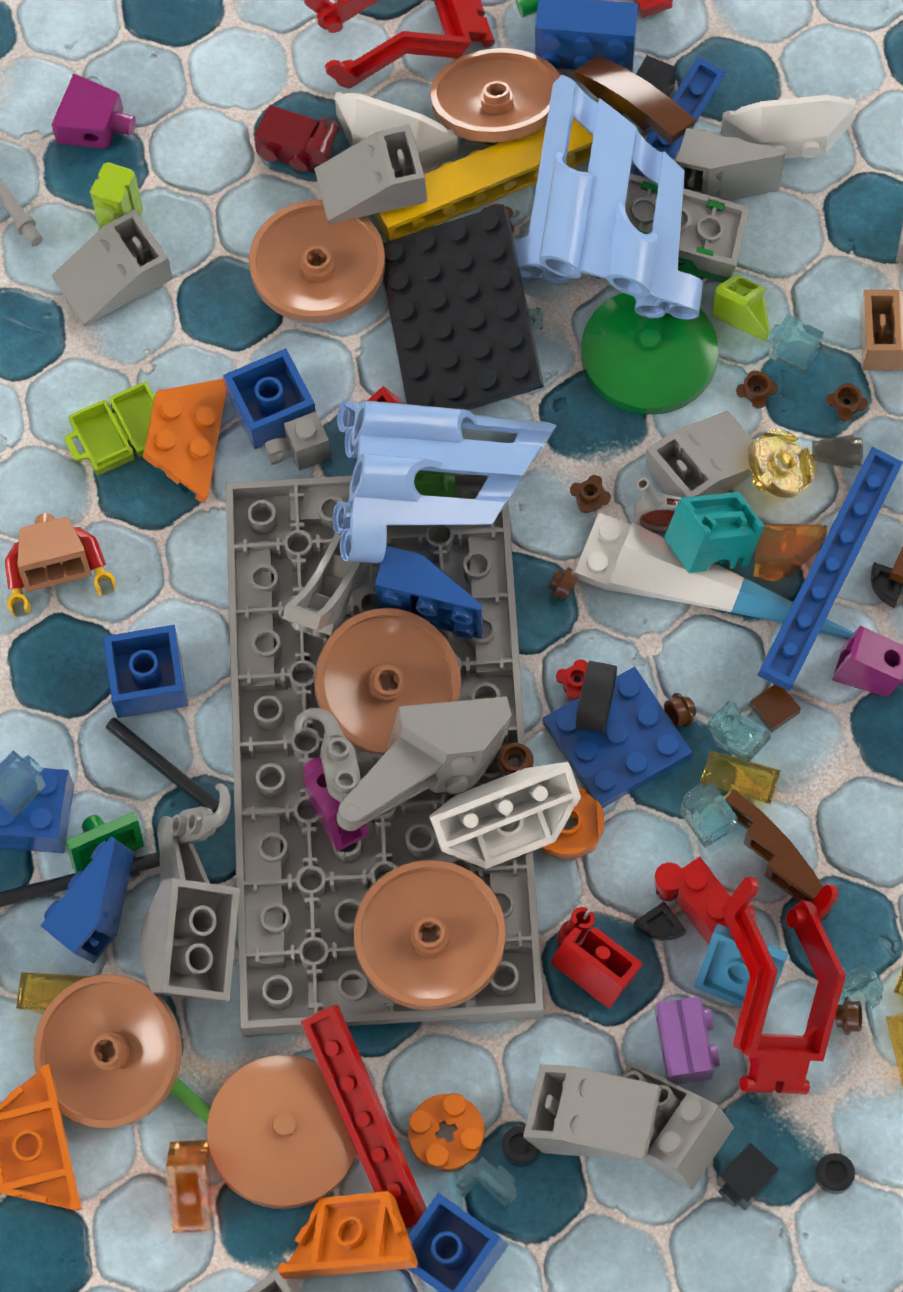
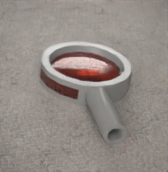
(654, 510)

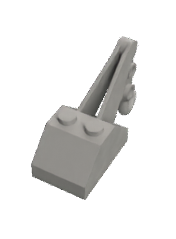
(429, 747)
(190, 922)

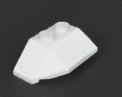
(365, 115)
(796, 125)
(507, 815)

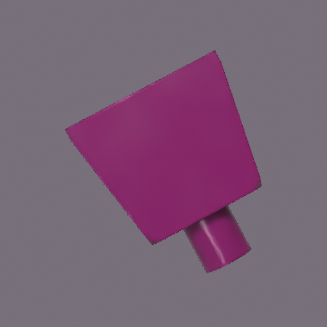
(90, 115)
(870, 663)
(327, 807)

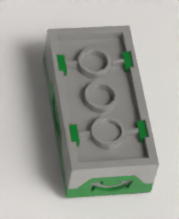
(708, 233)

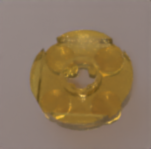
(769, 474)

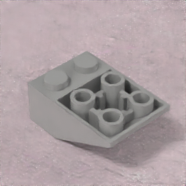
(729, 165)
(372, 176)
(113, 269)
(701, 457)
(591, 1113)
(684, 1131)

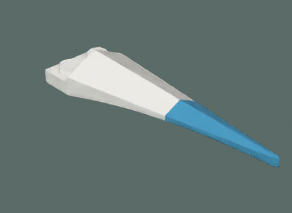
(643, 564)

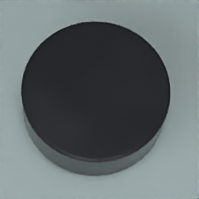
(517, 1149)
(835, 1173)

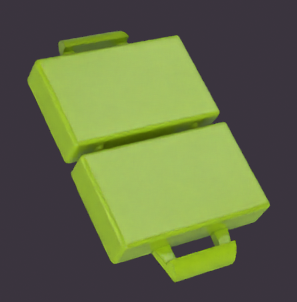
(106, 433)

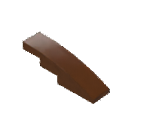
(635, 98)
(786, 864)

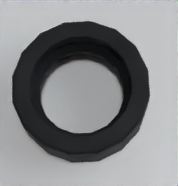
(596, 697)

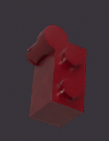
(294, 139)

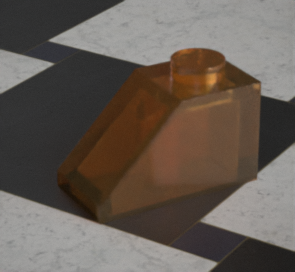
(785, 549)
(189, 1186)

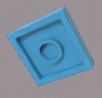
(724, 970)

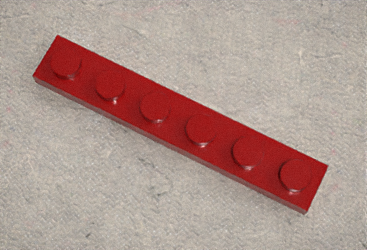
(363, 1111)

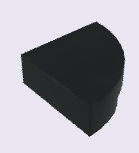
(887, 588)
(660, 924)

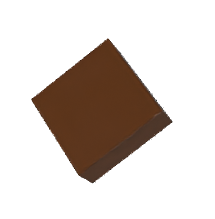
(774, 707)

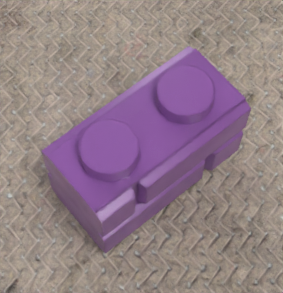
(685, 1040)

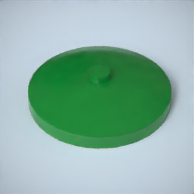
(645, 361)

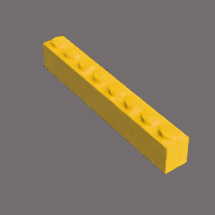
(480, 180)

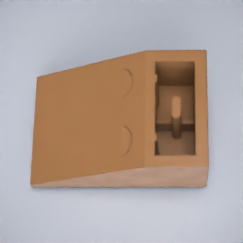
(882, 329)

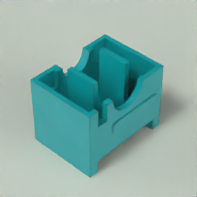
(713, 530)

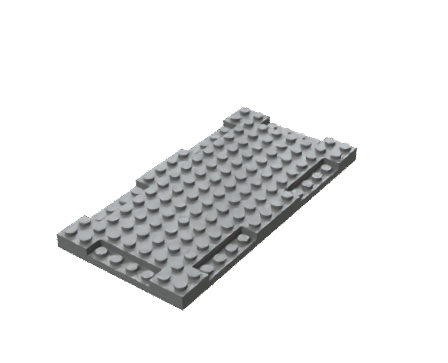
(292, 882)

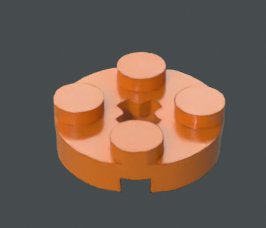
(582, 837)
(452, 1111)

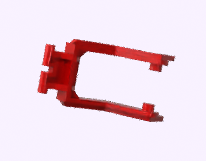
(460, 21)
(778, 1059)

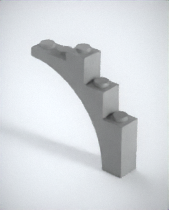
(325, 598)

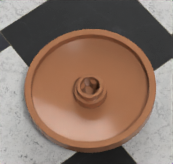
(494, 94)
(316, 267)
(381, 664)
(429, 935)
(109, 1050)
(279, 1133)

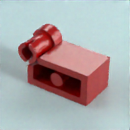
(696, 892)
(594, 959)

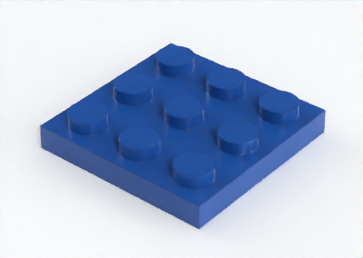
(631, 752)

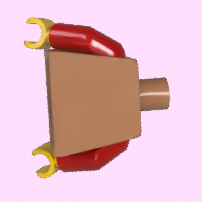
(52, 555)

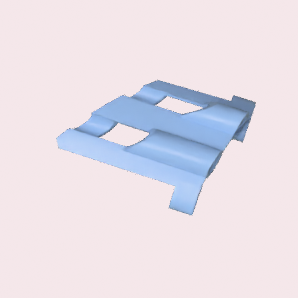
(582, 215)
(404, 438)

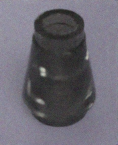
(839, 451)

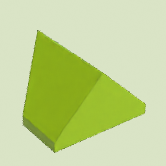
(742, 306)

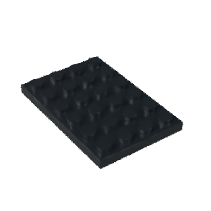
(461, 313)

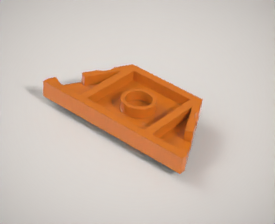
(186, 433)
(35, 1145)
(351, 1237)

